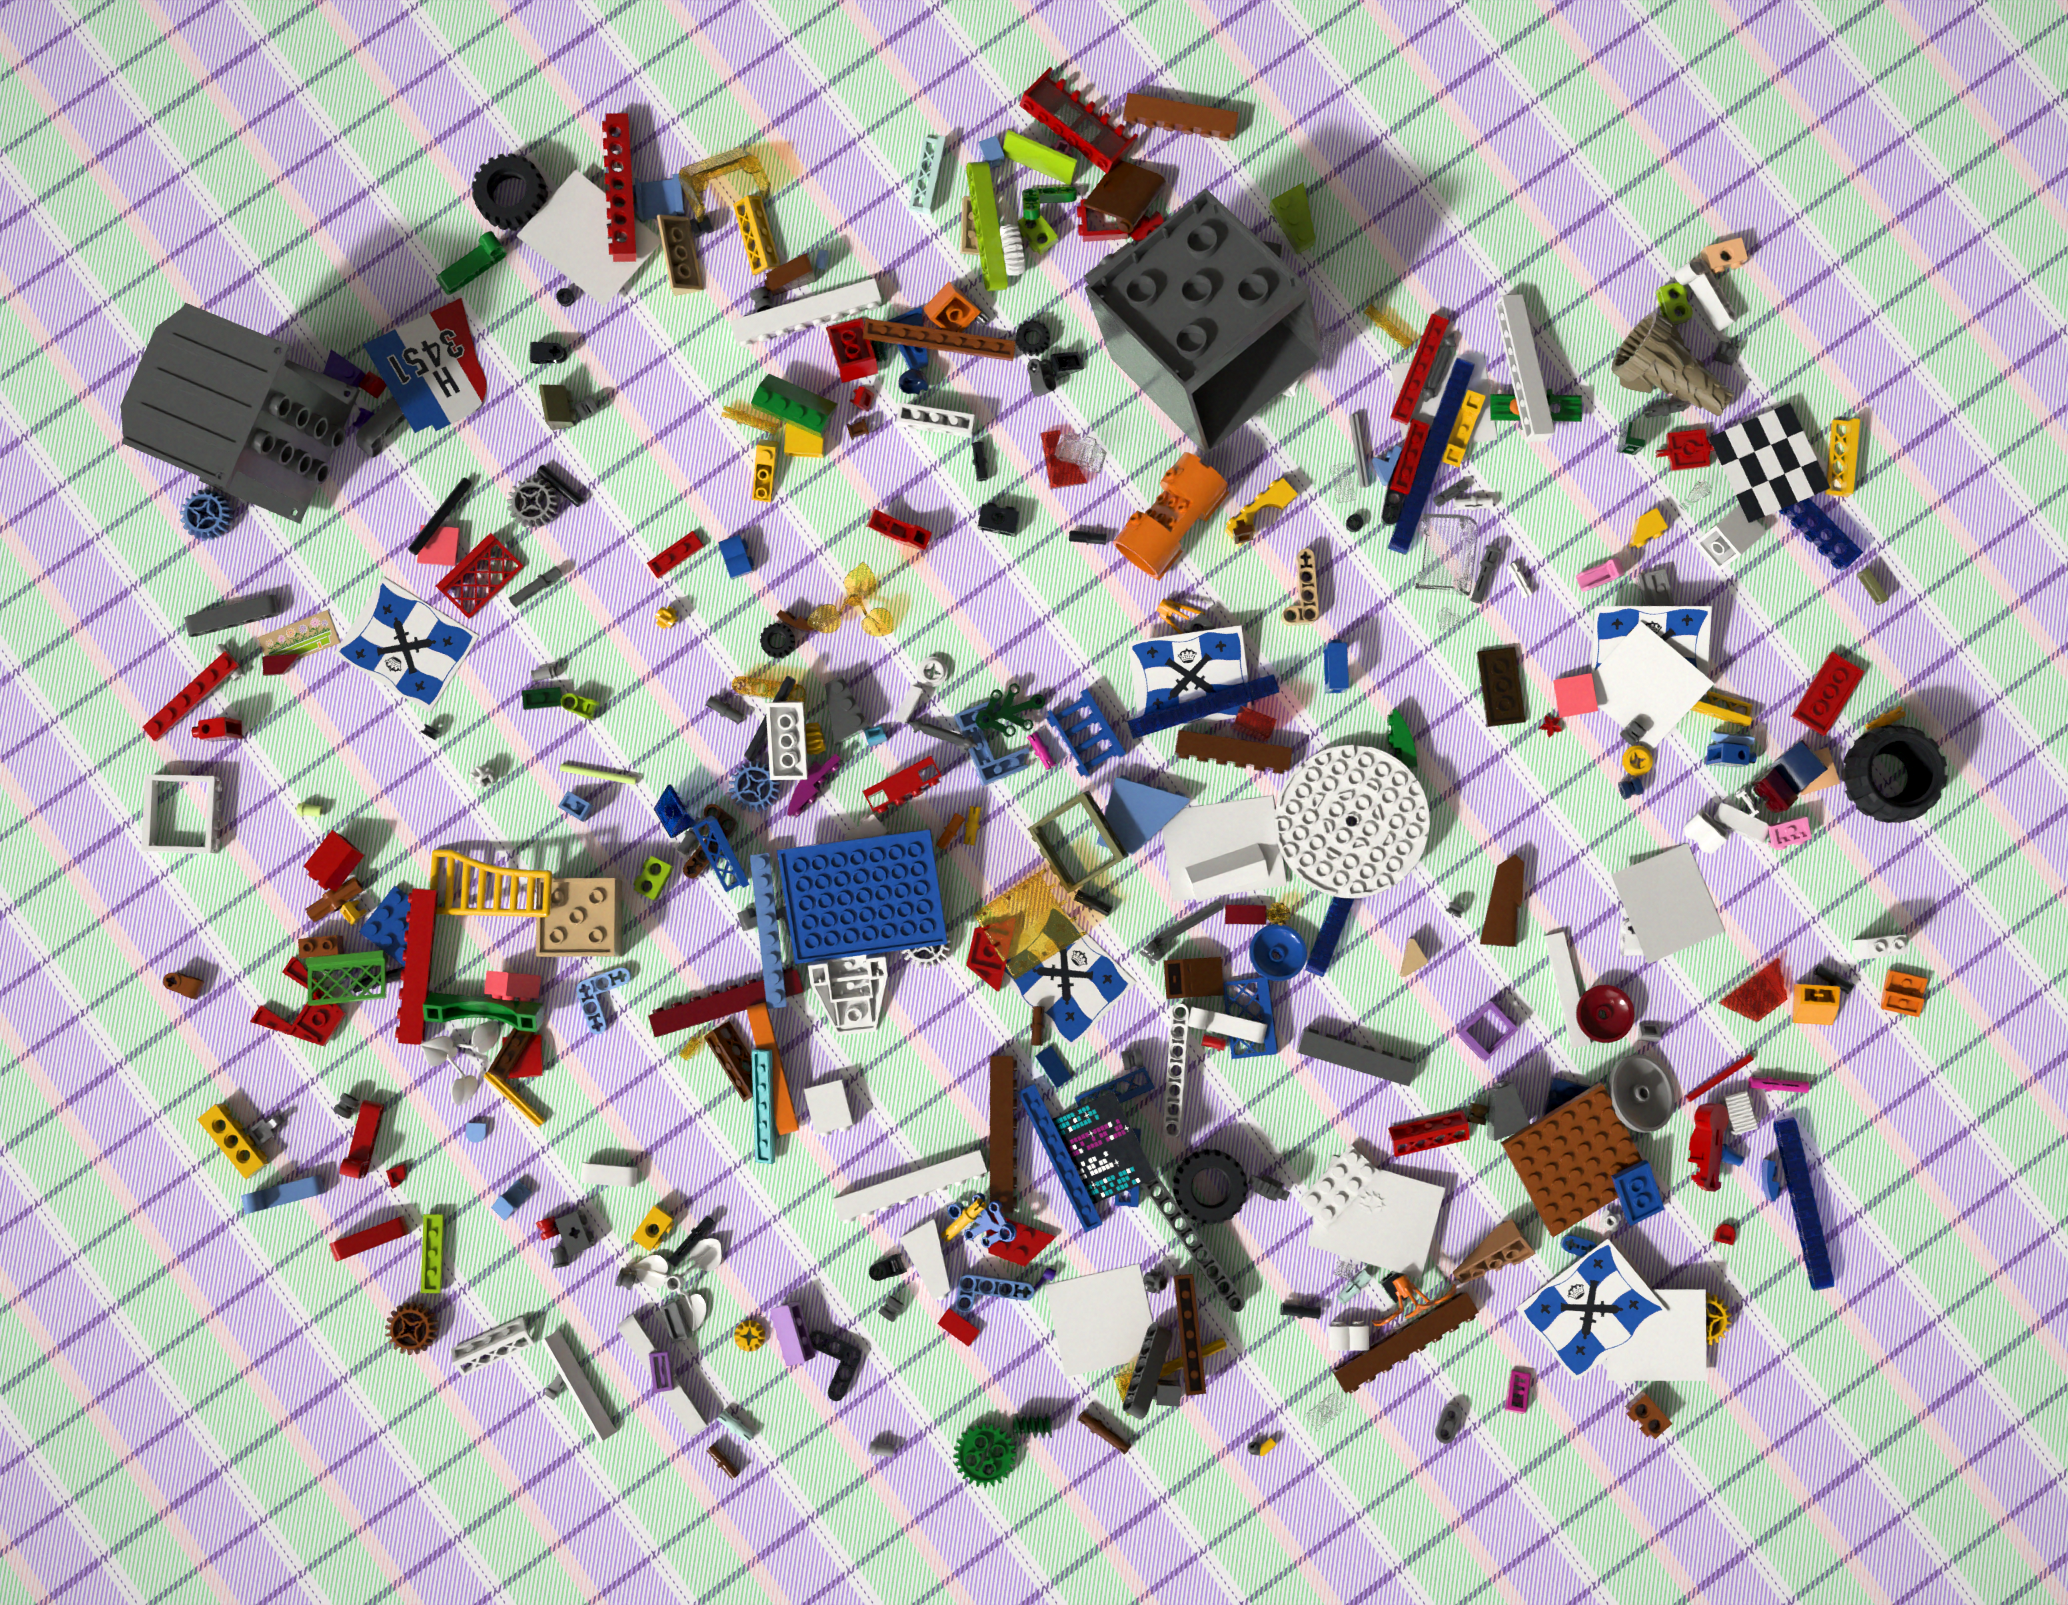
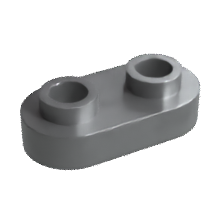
(1451, 1424)

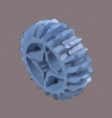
(208, 507)
(746, 790)

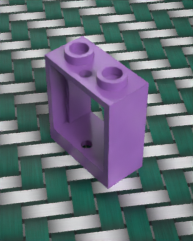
(1497, 1010)

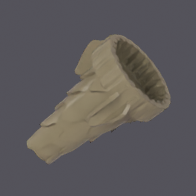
(1658, 357)

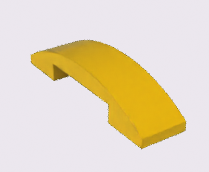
(1462, 428)

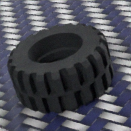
(492, 175)
(1236, 1186)

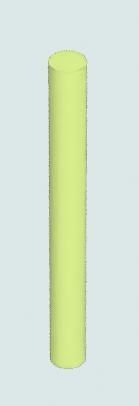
(598, 774)

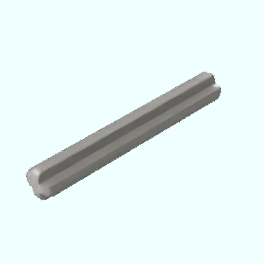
(1359, 450)

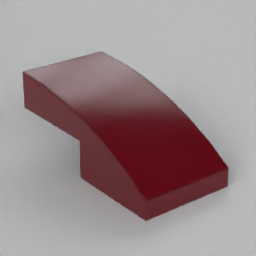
(1246, 914)

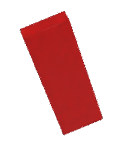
(675, 554)

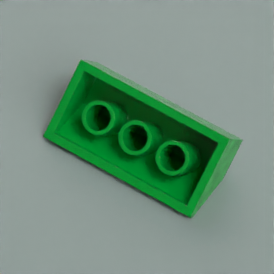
(794, 405)

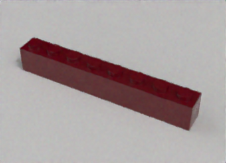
(718, 1004)

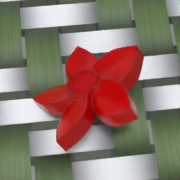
(1551, 726)

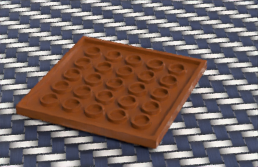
(1571, 1158)

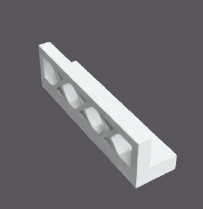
(489, 1344)

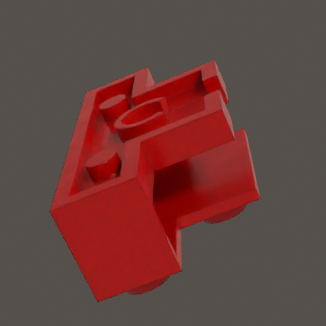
(902, 785)

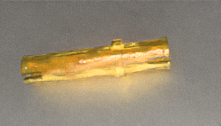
(1386, 325)
(749, 420)

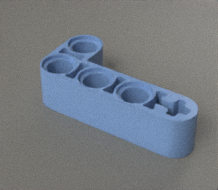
(283, 1194)
(995, 1291)

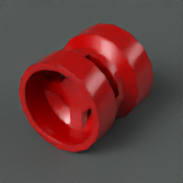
(547, 1226)

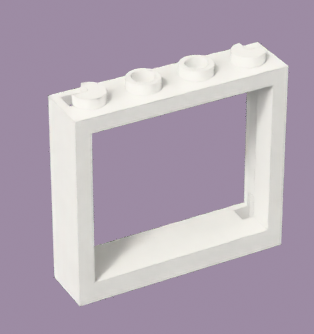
(150, 810)

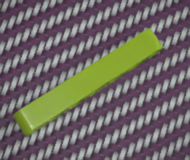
(986, 226)

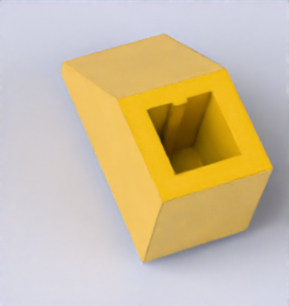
(1647, 526)

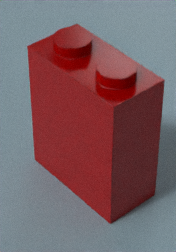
(333, 861)

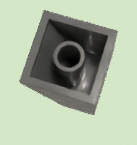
(1505, 1111)

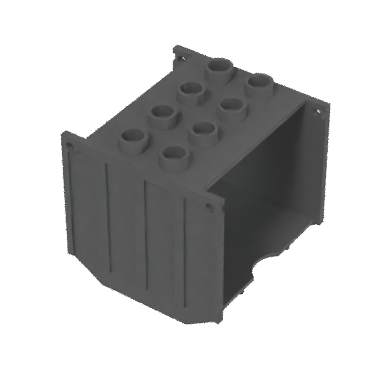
(235, 411)

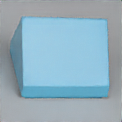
(875, 735)

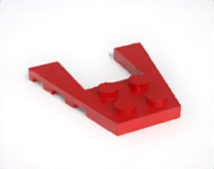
(314, 1022)

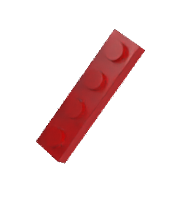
(1410, 456)

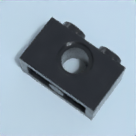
(987, 523)

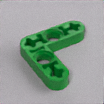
(1035, 196)

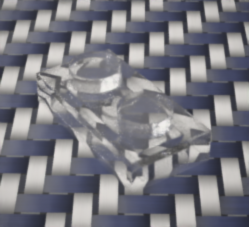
(1342, 482)

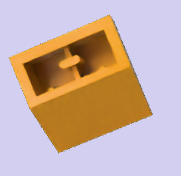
(1815, 1004)

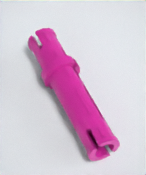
(1794, 1086)

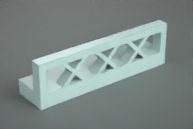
(933, 174)

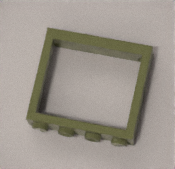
(1102, 825)

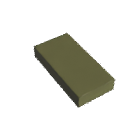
(1872, 586)

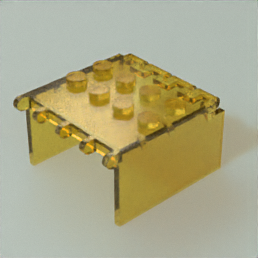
(1028, 925)

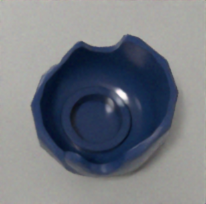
(913, 381)

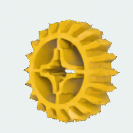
(1721, 1317)

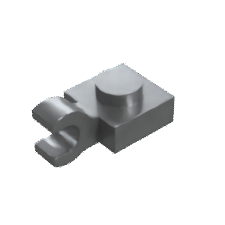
(264, 1130)

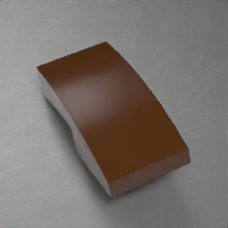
(799, 624)

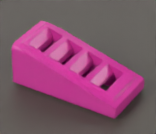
(1509, 1399)

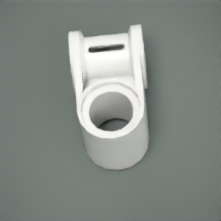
(1628, 941)

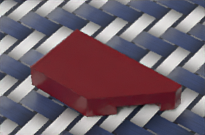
(278, 664)

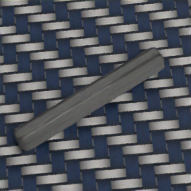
(1188, 923)

